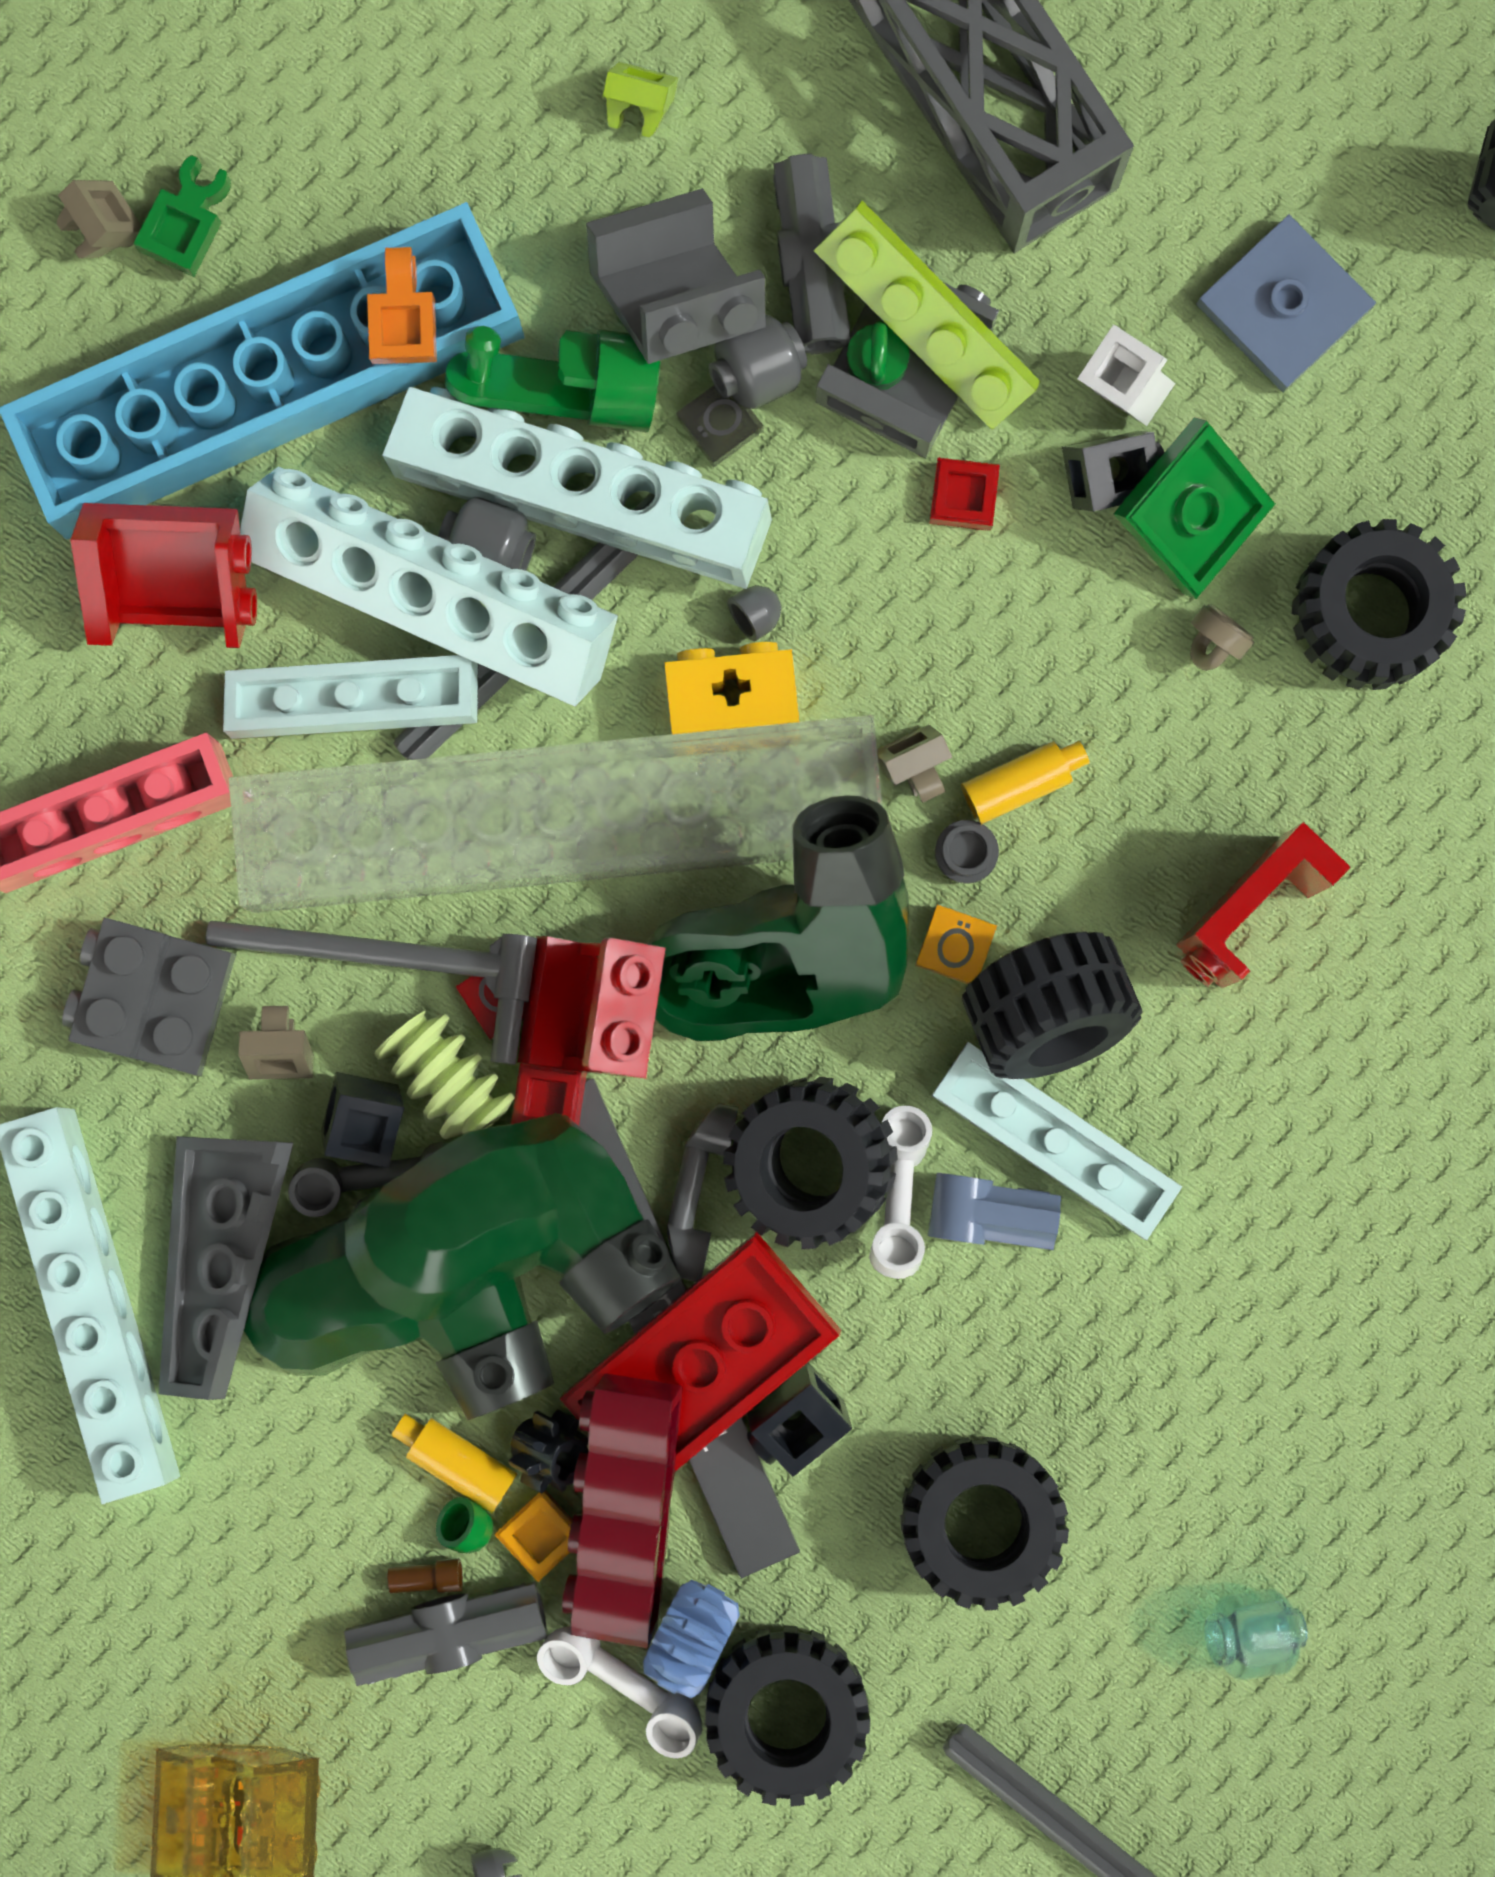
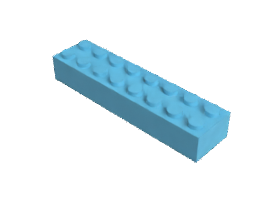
(248, 375)

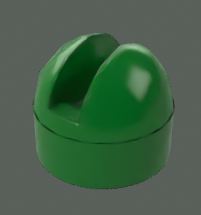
(464, 1526)

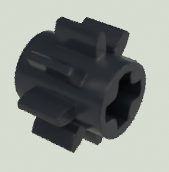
(547, 1450)

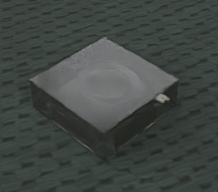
(718, 425)

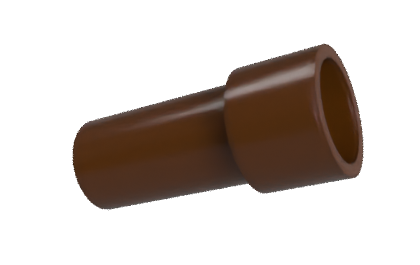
(442, 1576)

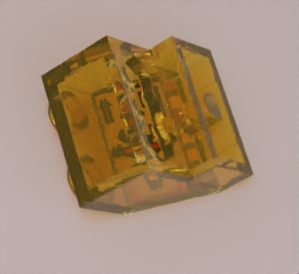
(234, 1812)

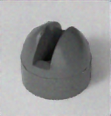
(755, 611)
(491, 1862)

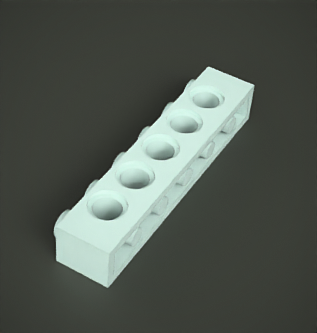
(721, 551)
(381, 569)
(87, 1304)

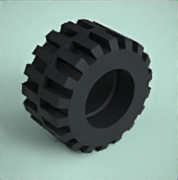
(1417, 573)
(1051, 1005)
(770, 1193)
(1018, 1567)
(798, 1770)

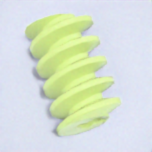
(443, 1076)

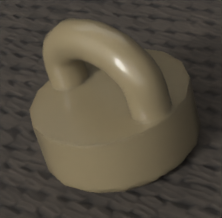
(1224, 632)

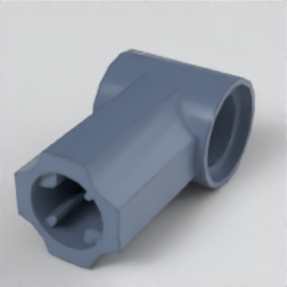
(978, 1211)

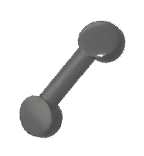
(321, 1181)
(687, 1244)

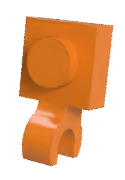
(402, 319)

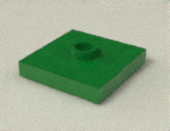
(1194, 508)

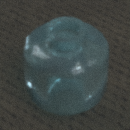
(1255, 1634)

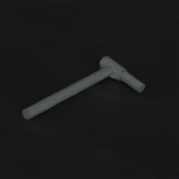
(506, 966)

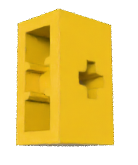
(757, 668)

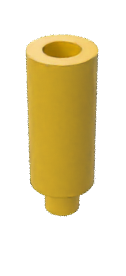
(1022, 780)
(455, 1461)

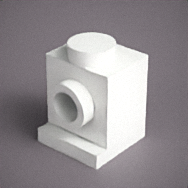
(1128, 375)

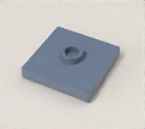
(1286, 303)

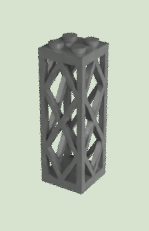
(1016, 203)

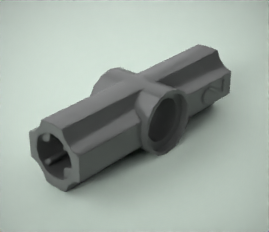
(805, 220)
(446, 1633)

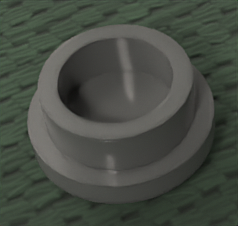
(966, 851)

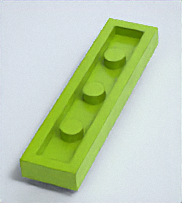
(927, 315)

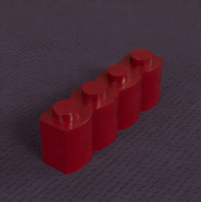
(625, 1509)

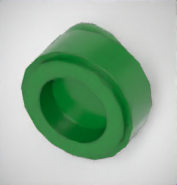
(877, 356)

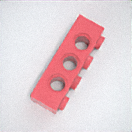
(112, 810)

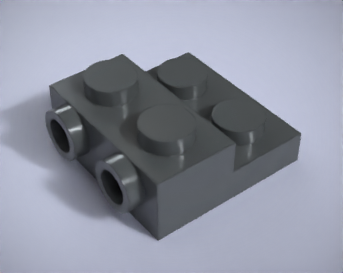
(148, 996)

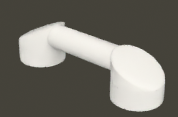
(897, 1245)
(674, 1718)

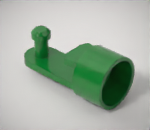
(593, 380)

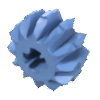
(691, 1638)

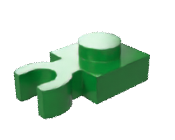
(181, 226)

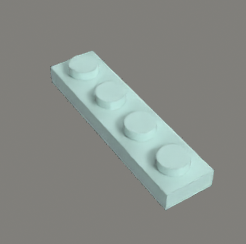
(350, 696)
(1058, 1143)

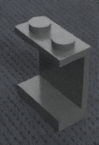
(671, 278)
(913, 408)

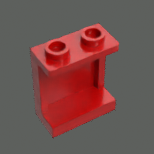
(162, 569)
(1295, 856)
(592, 1006)

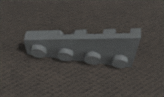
(216, 1247)

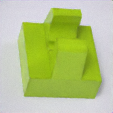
(641, 87)

